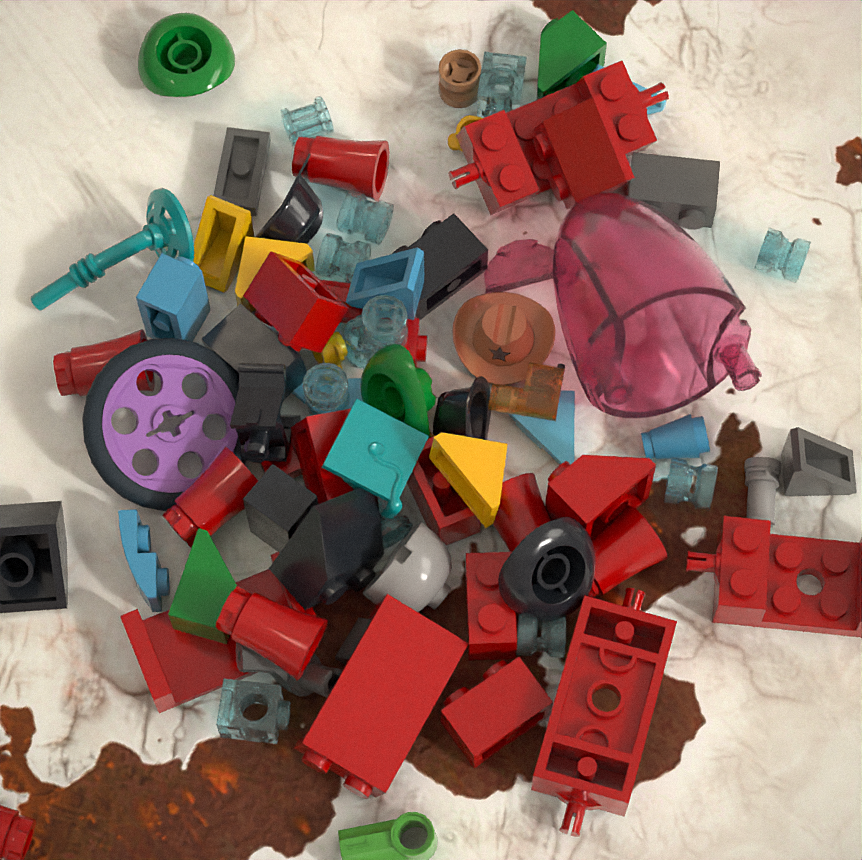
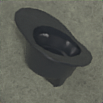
(298, 216)
(464, 411)

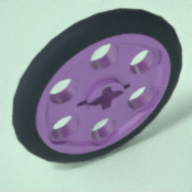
(117, 388)

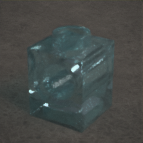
(501, 72)
(237, 696)

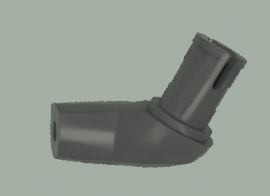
(315, 679)

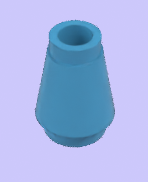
(677, 439)

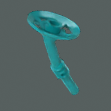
(155, 236)

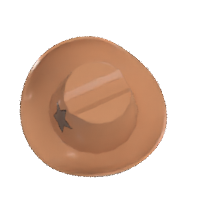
(501, 335)

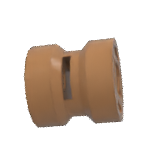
(463, 69)

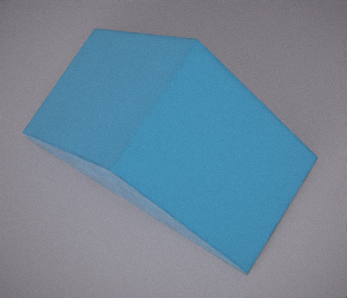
(391, 275)

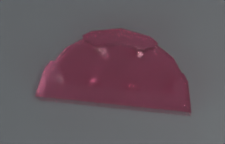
(518, 265)

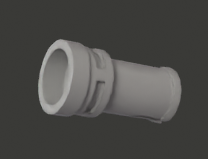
(762, 480)

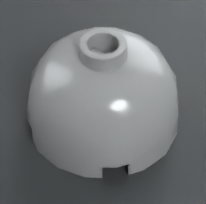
(414, 571)

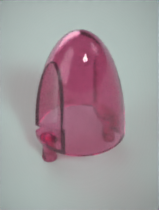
(645, 310)

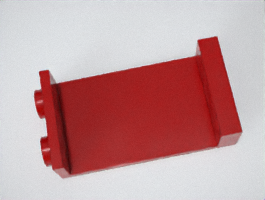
(186, 665)
(381, 698)

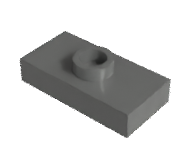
(242, 167)

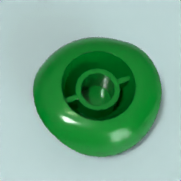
(184, 56)
(398, 387)

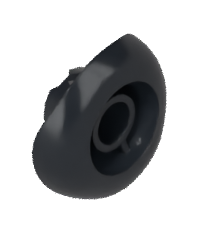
(549, 571)

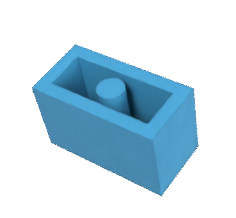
(173, 299)

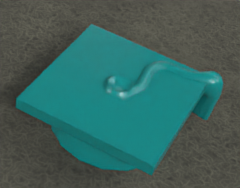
(376, 454)

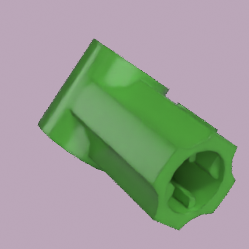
(384, 840)

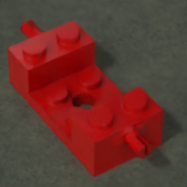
(502, 145)
(759, 575)
(595, 754)

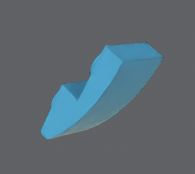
(145, 566)

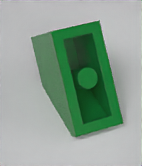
(567, 53)
(202, 591)

